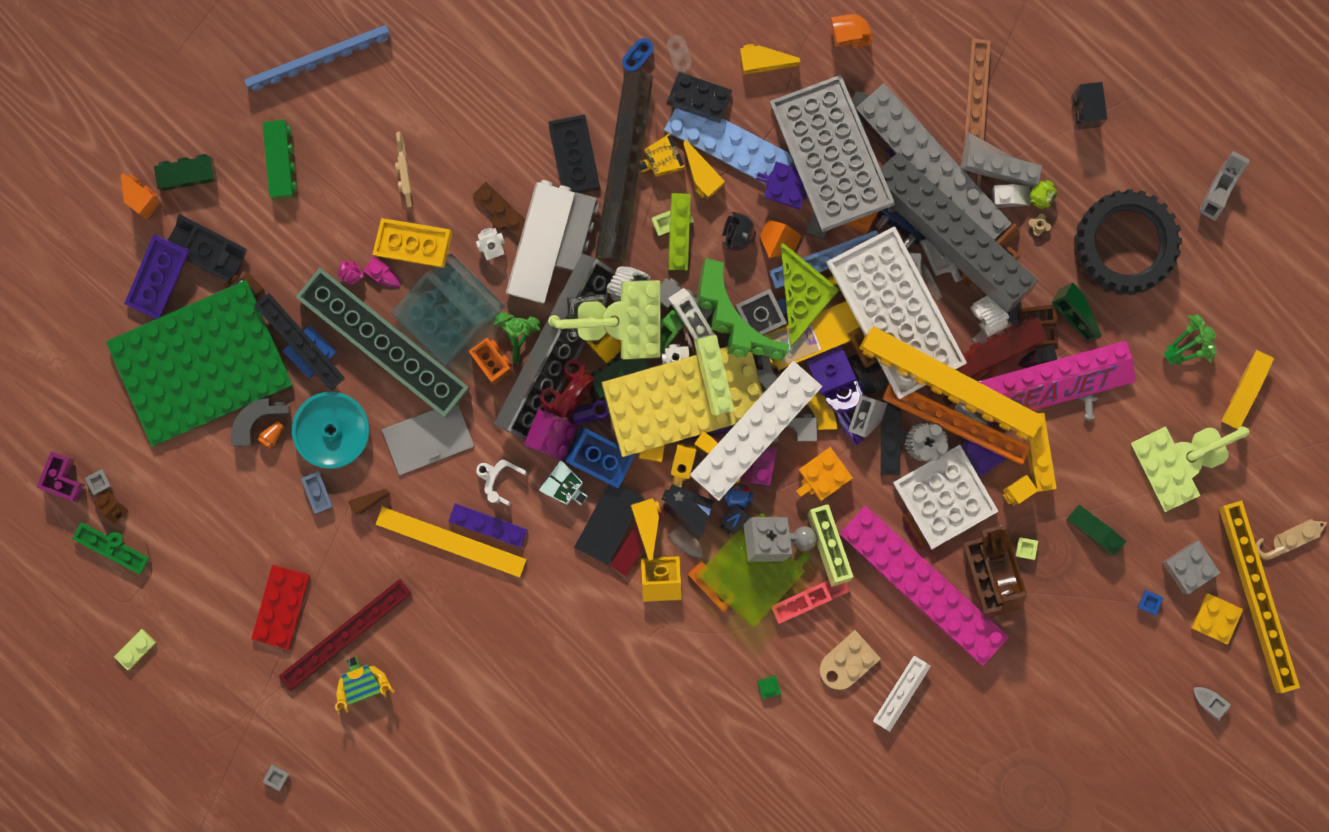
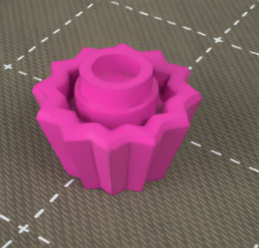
(350, 272)

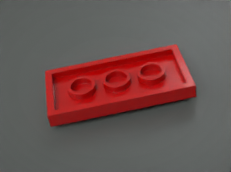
(280, 607)

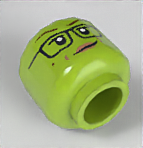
(1043, 194)

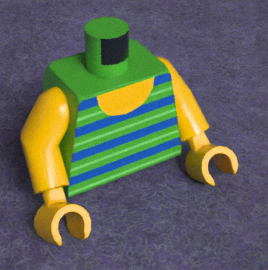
(360, 684)

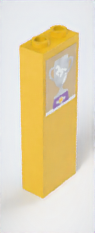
(825, 333)

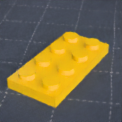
(412, 243)

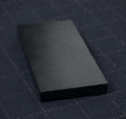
(574, 154)
(608, 523)

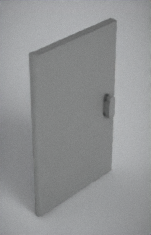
(425, 437)

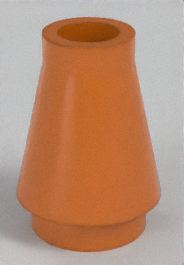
(270, 436)

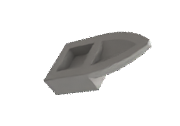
(1211, 702)

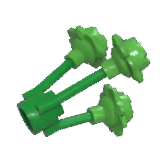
(1206, 336)

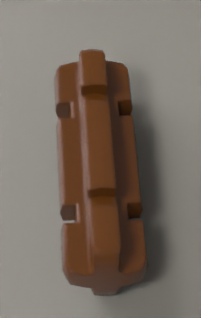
(914, 530)

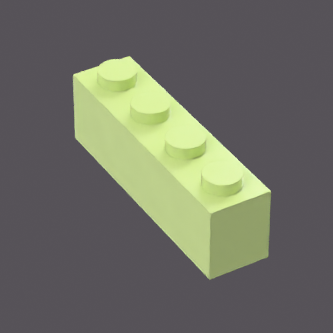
(714, 374)
(830, 545)

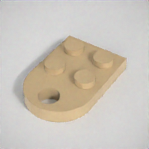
(849, 660)

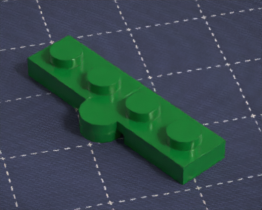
(111, 547)

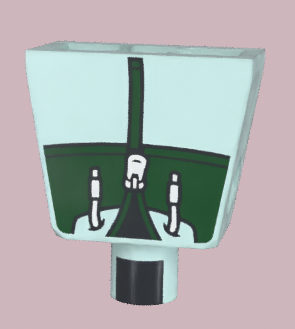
(563, 485)

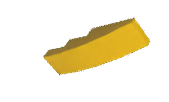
(1247, 389)

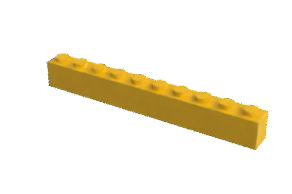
(951, 383)
(1259, 597)

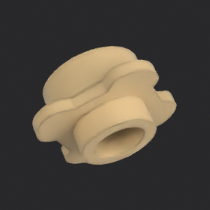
(1044, 225)

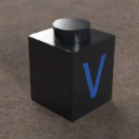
(733, 520)

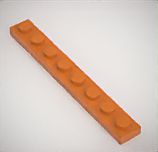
(959, 424)

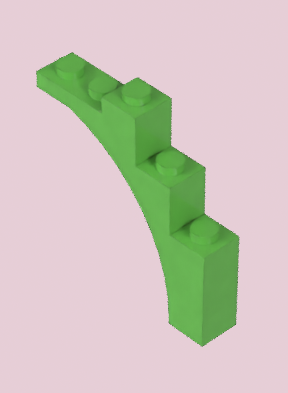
(742, 337)

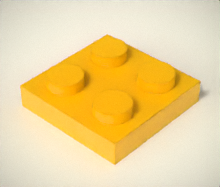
(1217, 618)

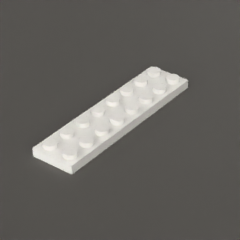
(755, 430)

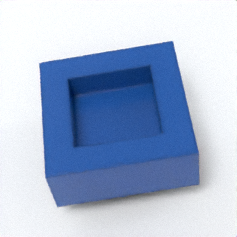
(1150, 602)

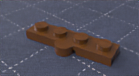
(502, 211)

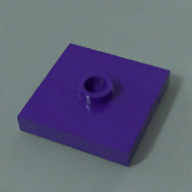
(831, 370)

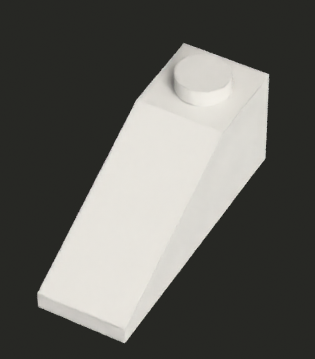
(690, 314)

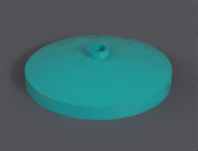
(315, 420)

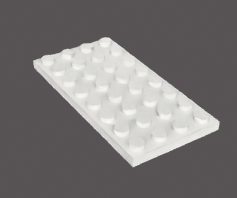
(891, 295)

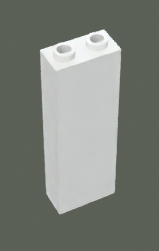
(540, 242)

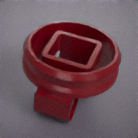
(574, 393)

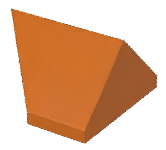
(777, 233)

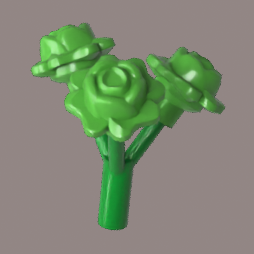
(515, 328)

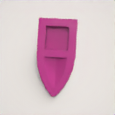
(381, 273)

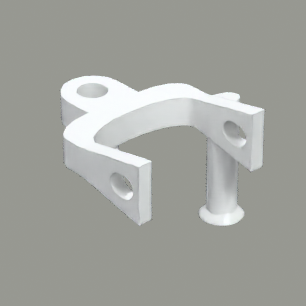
(491, 475)

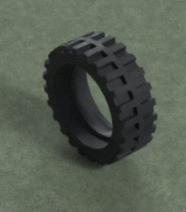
(1160, 218)

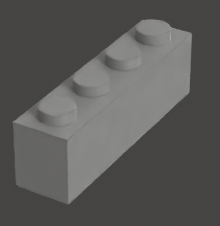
(576, 231)

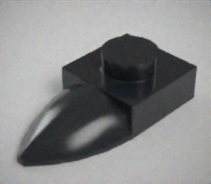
(1038, 357)

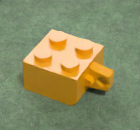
(823, 475)

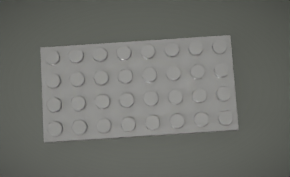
(832, 153)

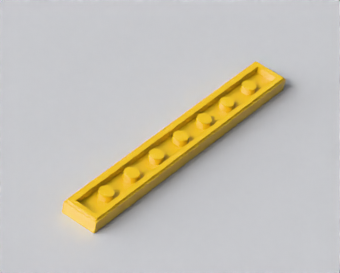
(451, 542)

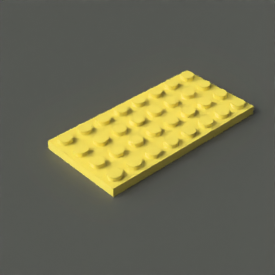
(672, 401)

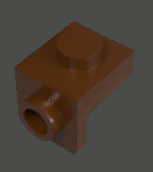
(110, 506)

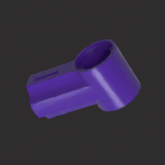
(588, 413)

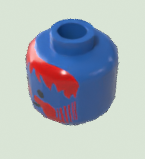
(738, 495)

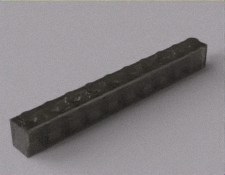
(624, 167)

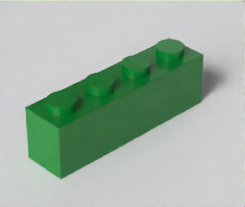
(278, 159)

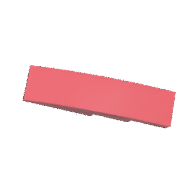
(808, 600)

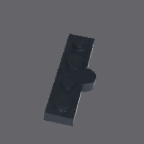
(890, 440)

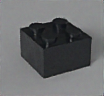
(1089, 105)

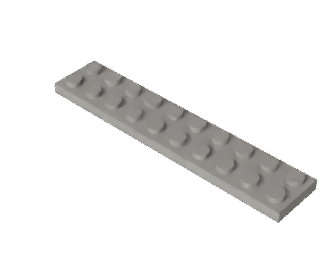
(909, 137)

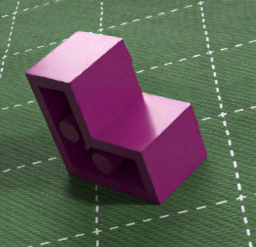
(55, 478)

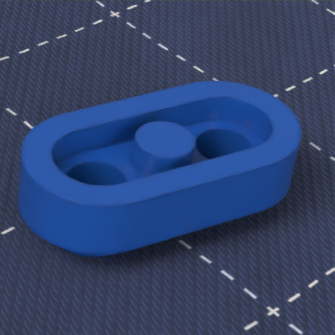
(637, 55)

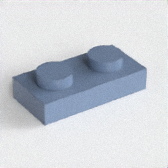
(317, 492)

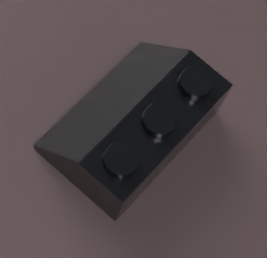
(871, 378)

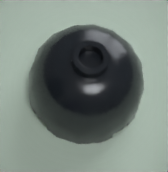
(738, 232)

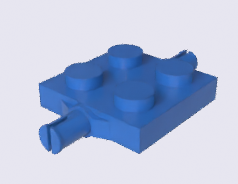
(319, 341)

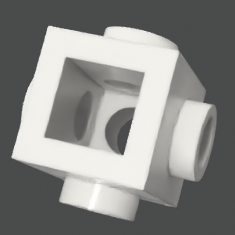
(490, 243)
(675, 350)

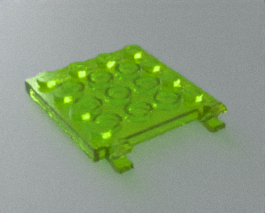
(749, 586)

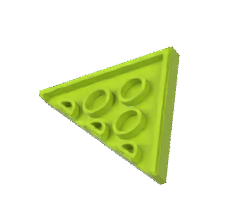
(805, 293)

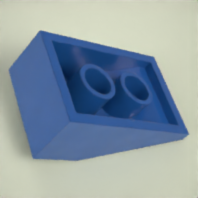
(598, 457)

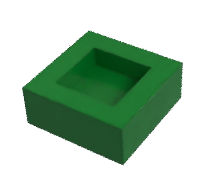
(769, 687)

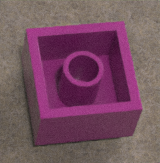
(550, 435)

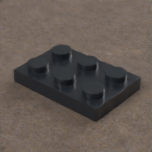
(699, 97)

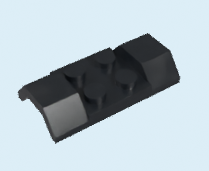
(208, 248)

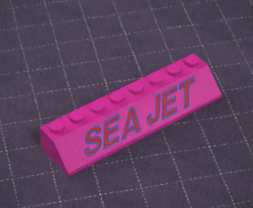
(1067, 377)

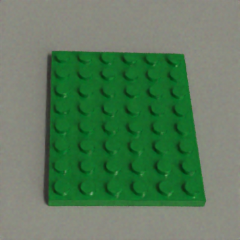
(199, 363)

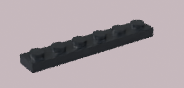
(299, 341)

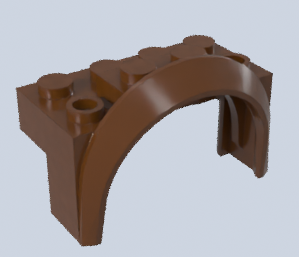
(996, 580)

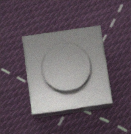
(98, 482)
(276, 777)

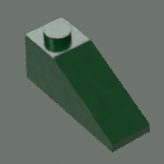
(1077, 312)
(1096, 531)

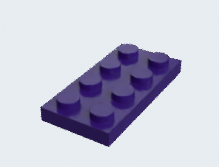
(157, 276)

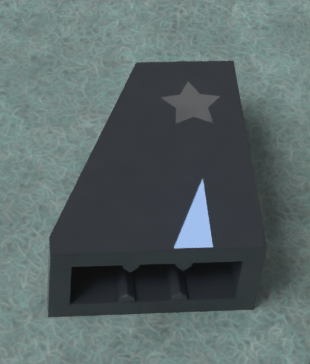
(688, 509)

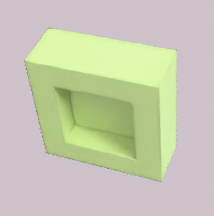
(1026, 548)

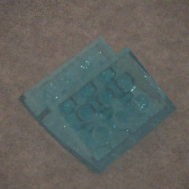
(447, 309)

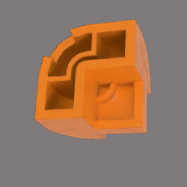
(850, 30)

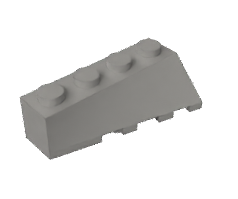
(992, 162)

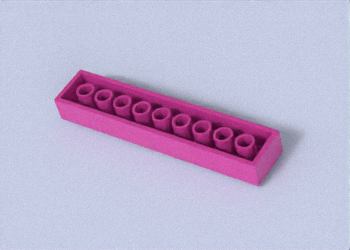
(923, 585)

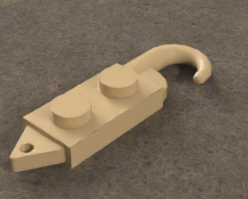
(402, 169)
(1292, 538)

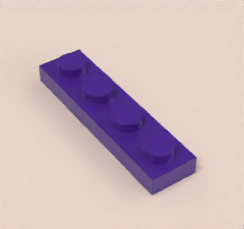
(487, 525)

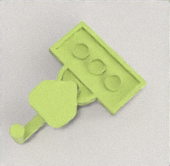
(635, 320)
(1169, 468)

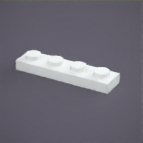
(901, 693)

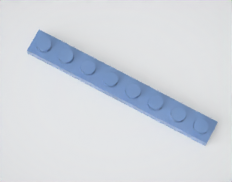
(312, 60)

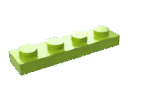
(679, 231)

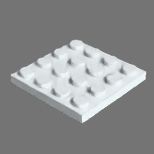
(945, 497)

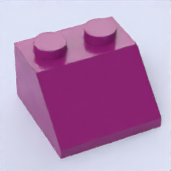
(761, 470)

